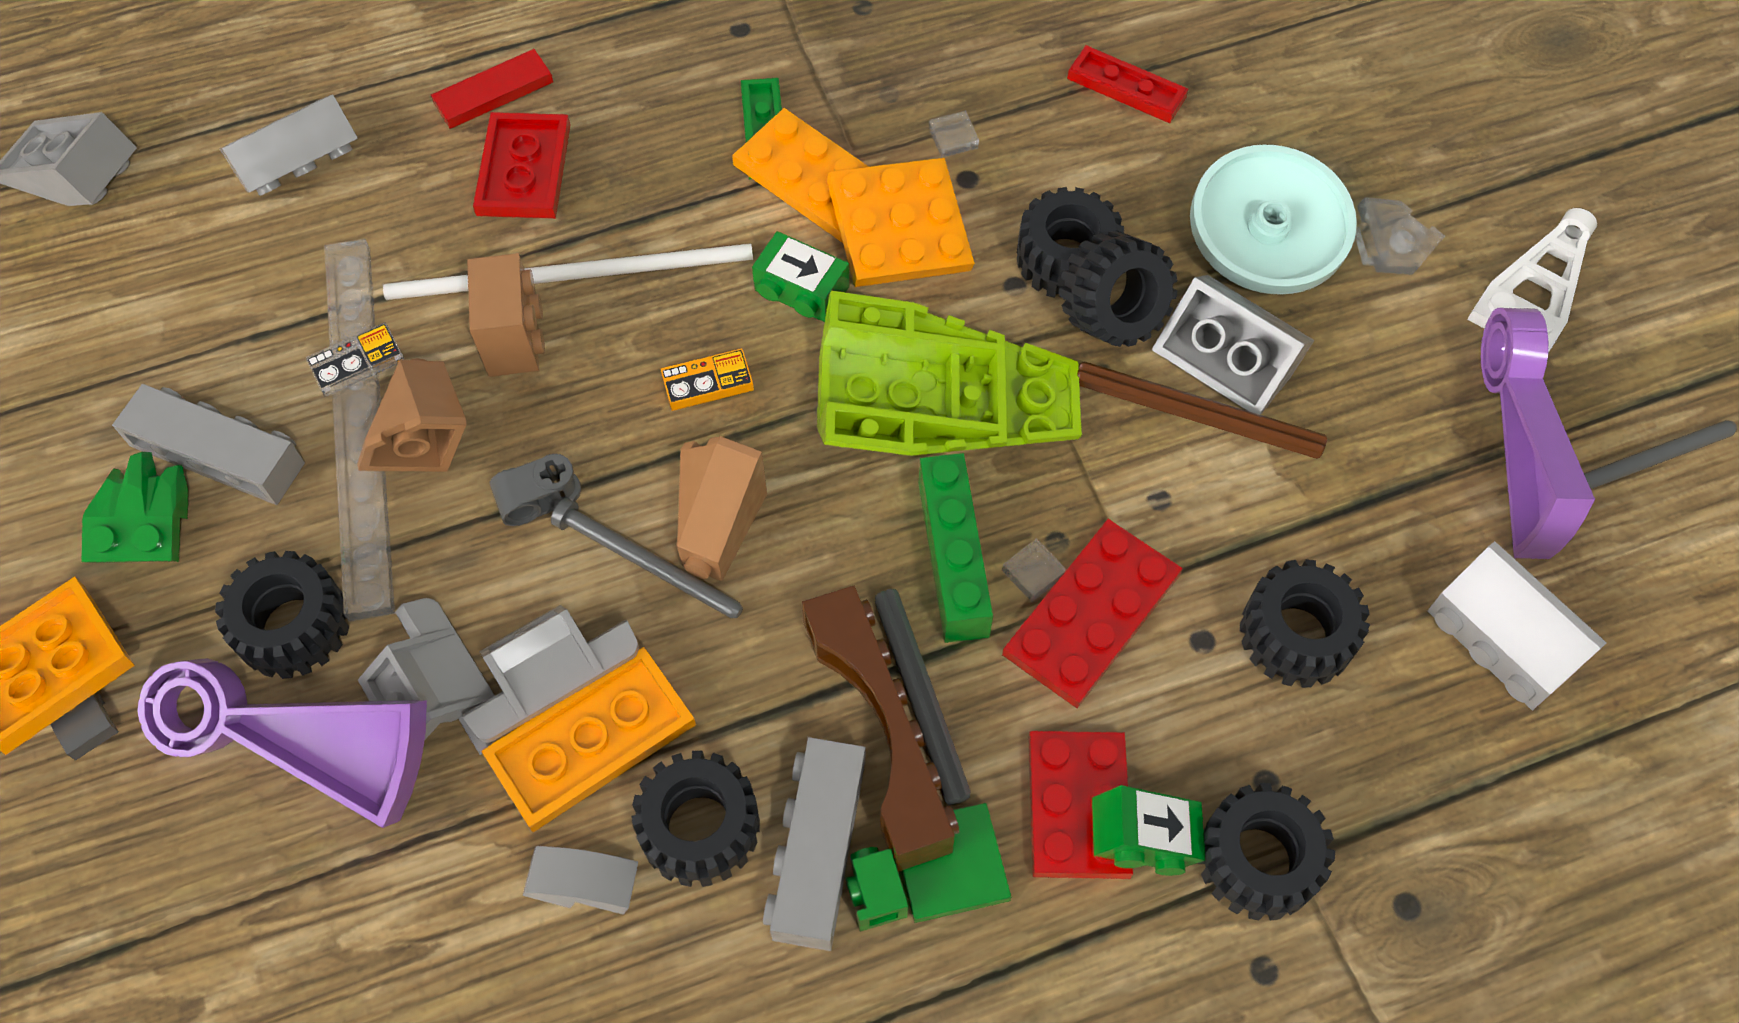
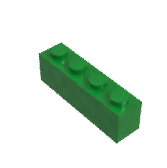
(955, 548)

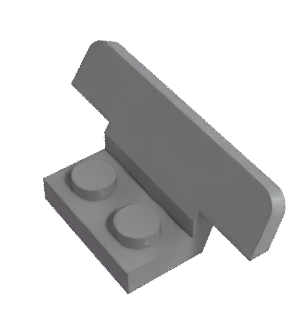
(543, 667)
(429, 668)

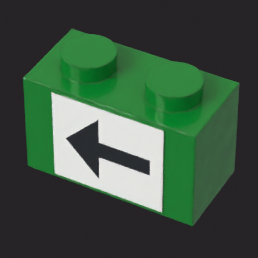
(799, 275)
(1148, 830)

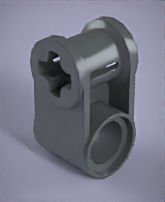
(531, 491)

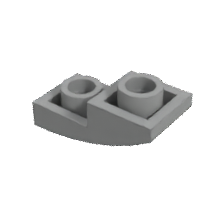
(582, 877)

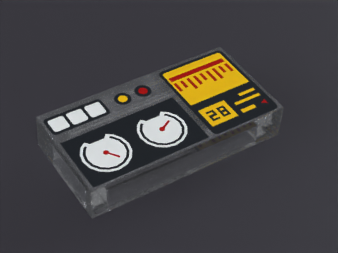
(355, 359)

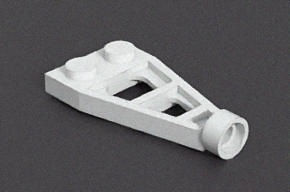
(1564, 243)

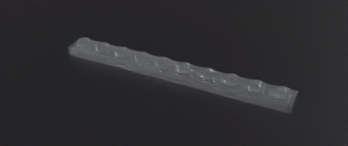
(361, 494)

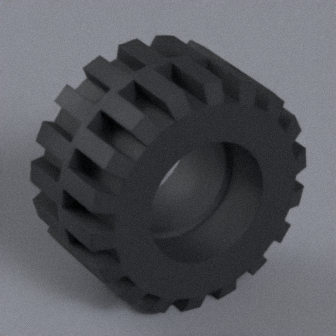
(1057, 217)
(1144, 297)
(262, 590)
(1323, 596)
(684, 782)
(1287, 821)

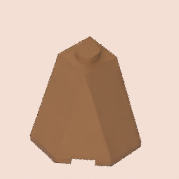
(416, 421)
(717, 503)

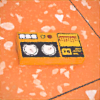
(707, 379)

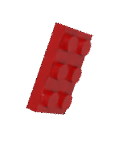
(522, 165)
(1064, 777)

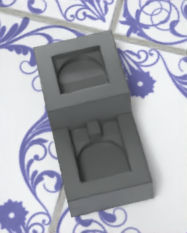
(84, 727)

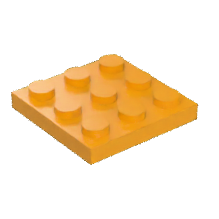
(899, 222)
(54, 661)

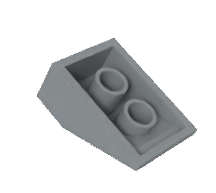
(67, 159)

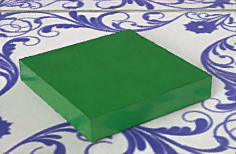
(964, 879)

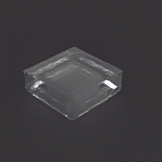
(953, 134)
(1034, 570)

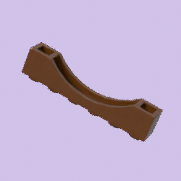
(912, 812)

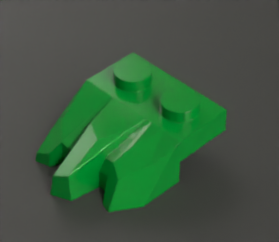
(136, 515)

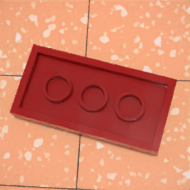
(1092, 613)

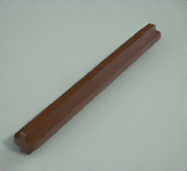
(1202, 410)

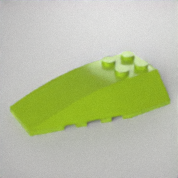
(934, 386)

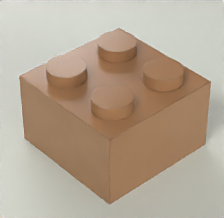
(504, 314)

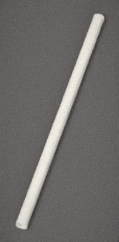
(581, 270)

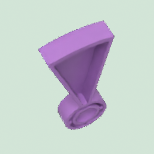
(1543, 473)
(348, 750)

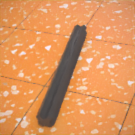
(922, 697)

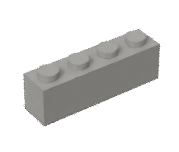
(210, 443)
(817, 844)

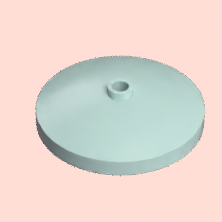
(1273, 219)

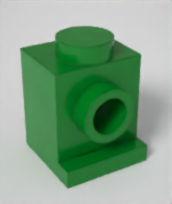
(876, 888)

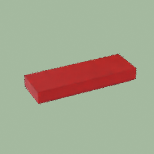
(1127, 84)
(492, 88)

